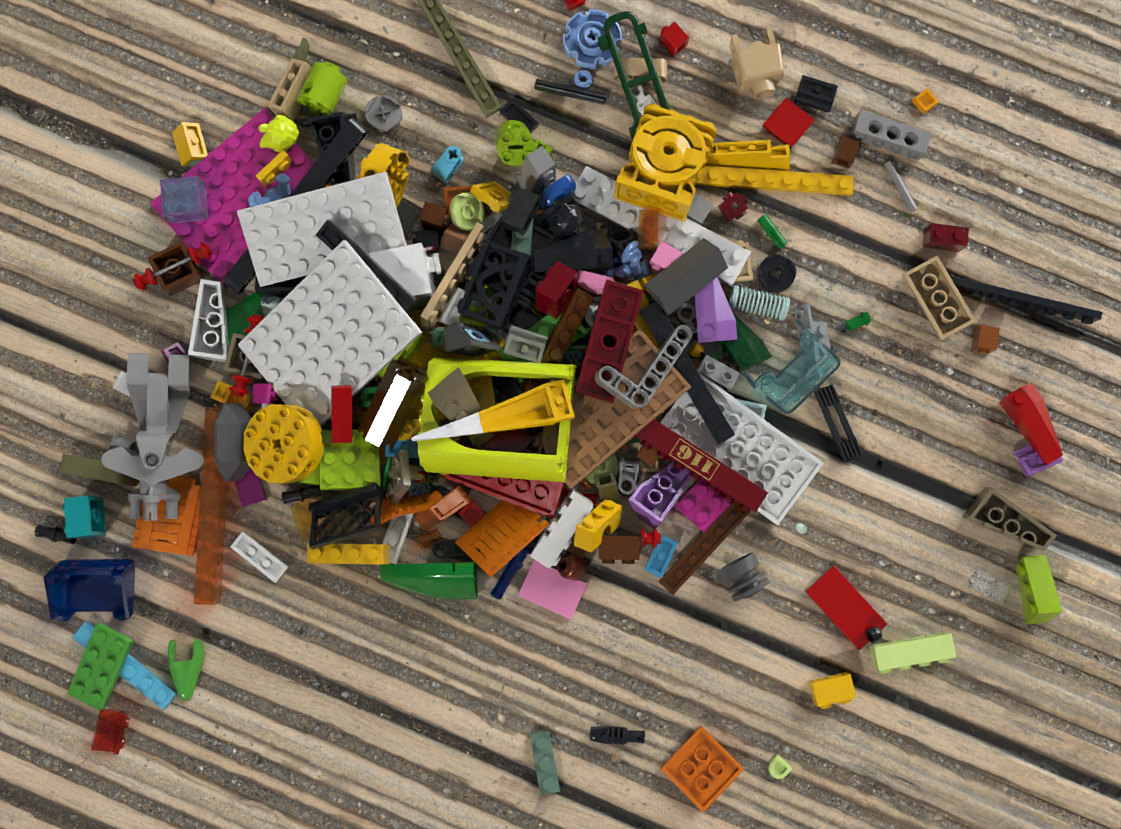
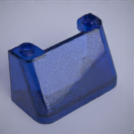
(91, 587)

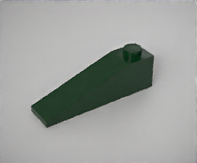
(747, 349)

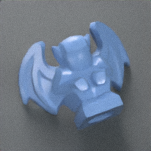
(274, 193)
(633, 267)

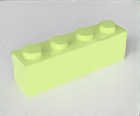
(912, 651)

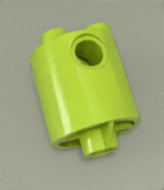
(322, 88)
(513, 142)

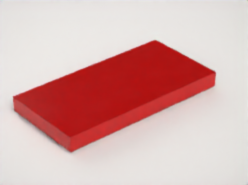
(844, 606)

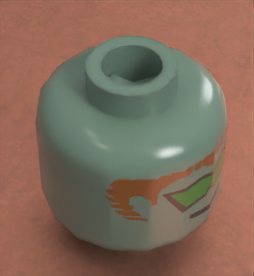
(437, 339)

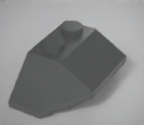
(229, 441)

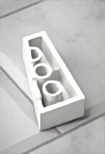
(561, 528)

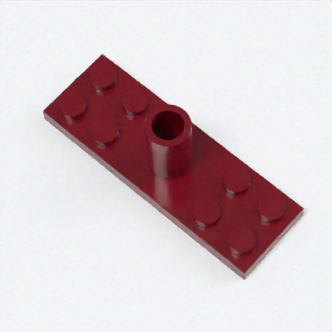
(613, 324)

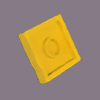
(492, 194)

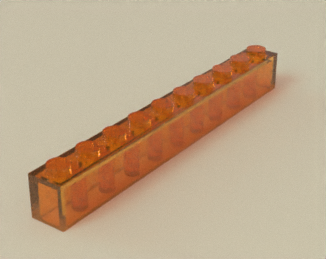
(211, 521)

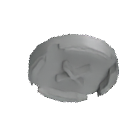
(383, 113)

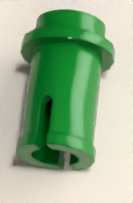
(858, 321)

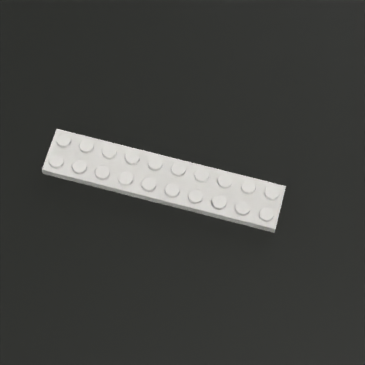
(596, 194)

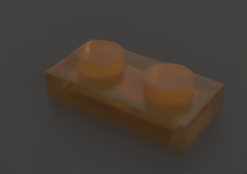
(648, 229)

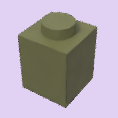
(607, 487)

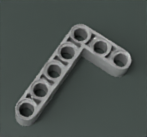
(650, 372)

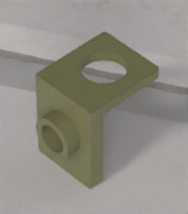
(302, 51)

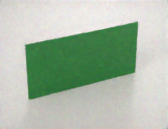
(239, 312)

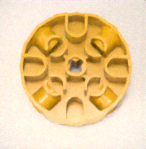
(390, 160)
(283, 443)

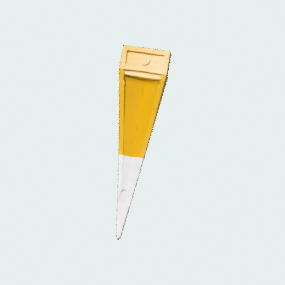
(534, 408)

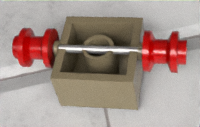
(239, 364)

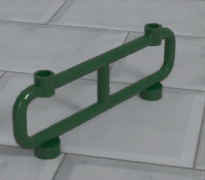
(607, 42)

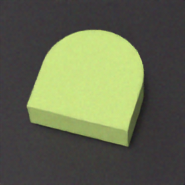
(778, 767)

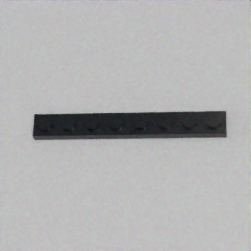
(1029, 301)
(699, 392)

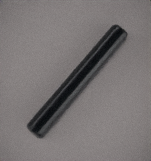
(570, 91)

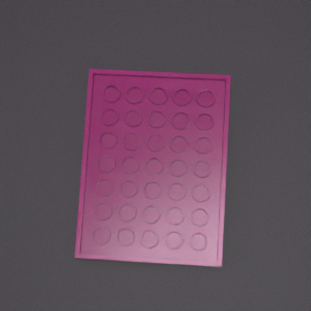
(229, 182)

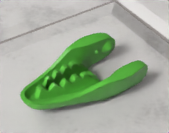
(186, 672)

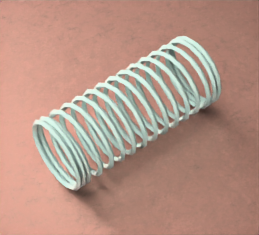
(734, 296)

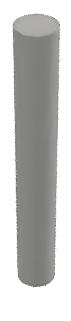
(900, 186)

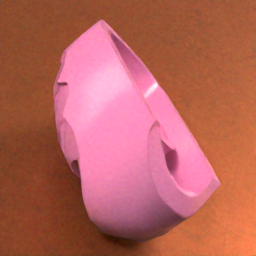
(591, 282)

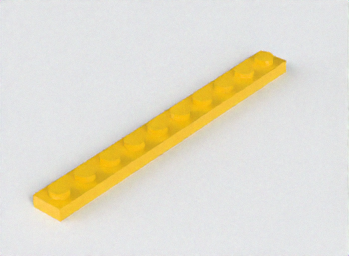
(776, 180)

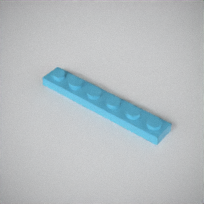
(135, 673)

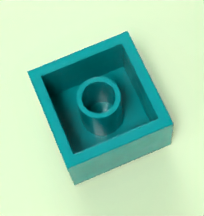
(84, 517)

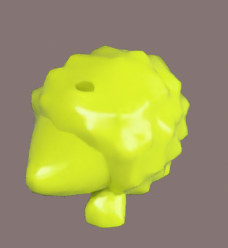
(279, 134)

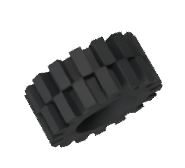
(620, 239)

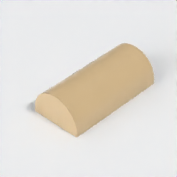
(939, 298)

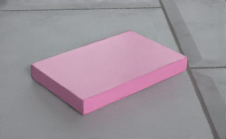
(551, 590)

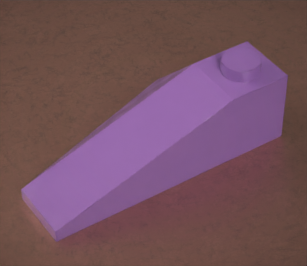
(714, 314)
(658, 494)

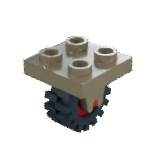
(407, 477)

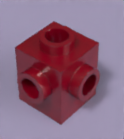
(726, 206)

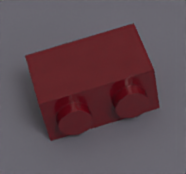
(945, 237)

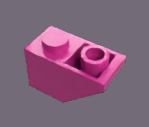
(264, 395)

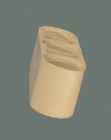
(637, 67)

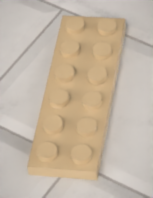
(454, 275)

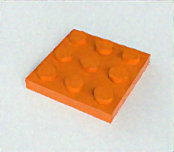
(701, 768)

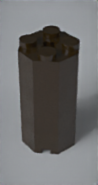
(393, 402)

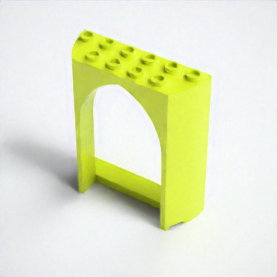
(449, 457)

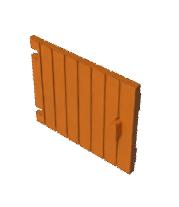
(179, 532)
(500, 535)

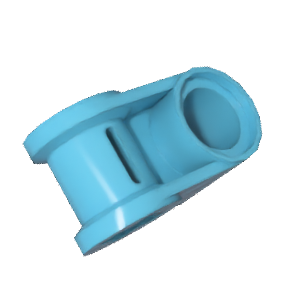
(446, 167)

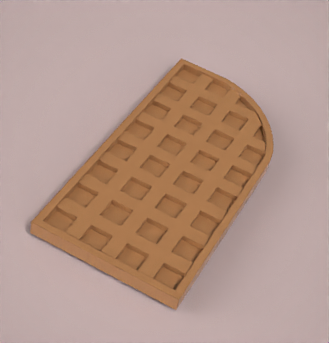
(605, 427)

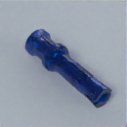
(509, 572)

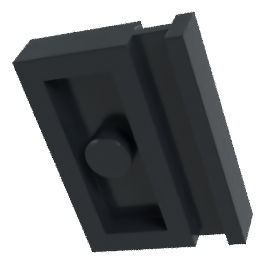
(815, 93)

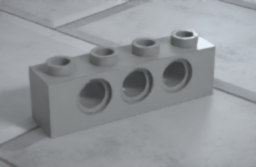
(900, 132)

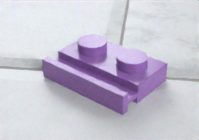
(1031, 462)

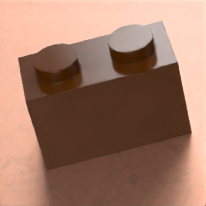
(434, 217)

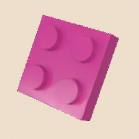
(702, 506)

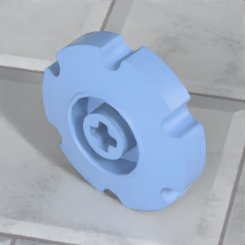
(578, 40)

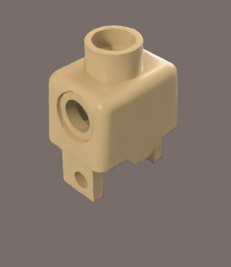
(758, 66)

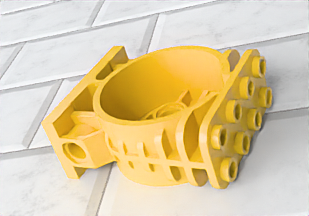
(662, 182)

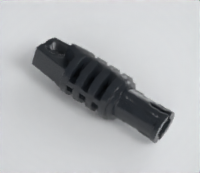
(616, 735)

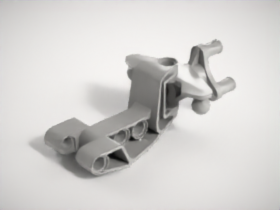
(159, 406)

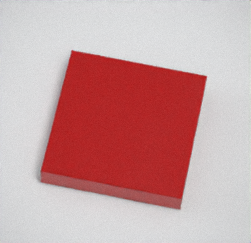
(788, 123)

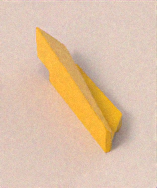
(750, 155)

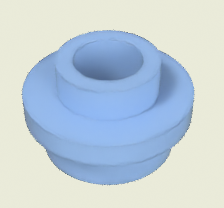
(583, 74)

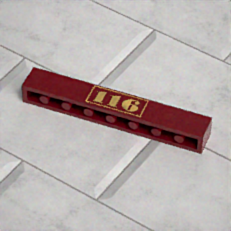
(702, 466)

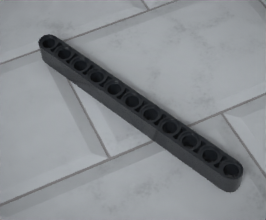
(316, 178)

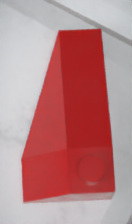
(1030, 415)

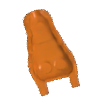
(407, 505)

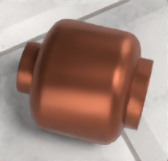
(572, 567)

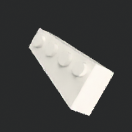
(210, 328)

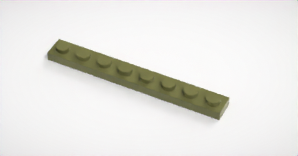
(461, 56)

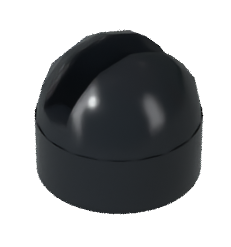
(873, 634)

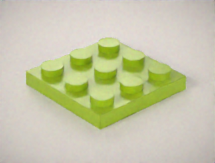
(348, 463)

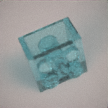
(183, 199)

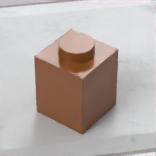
(985, 339)

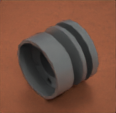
(743, 577)

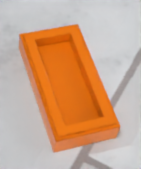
(450, 503)

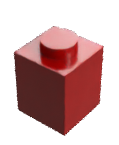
(673, 38)

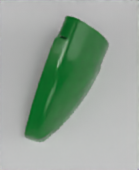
(434, 580)

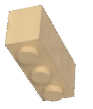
(284, 98)

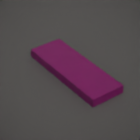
(250, 489)

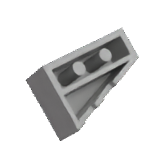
(537, 173)

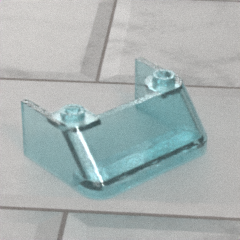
(800, 376)

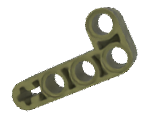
(93, 469)

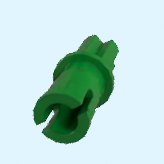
(772, 231)

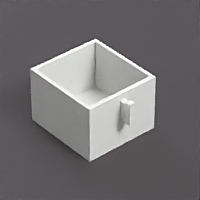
(412, 270)

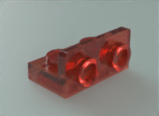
(110, 731)

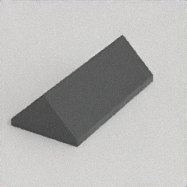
(686, 276)

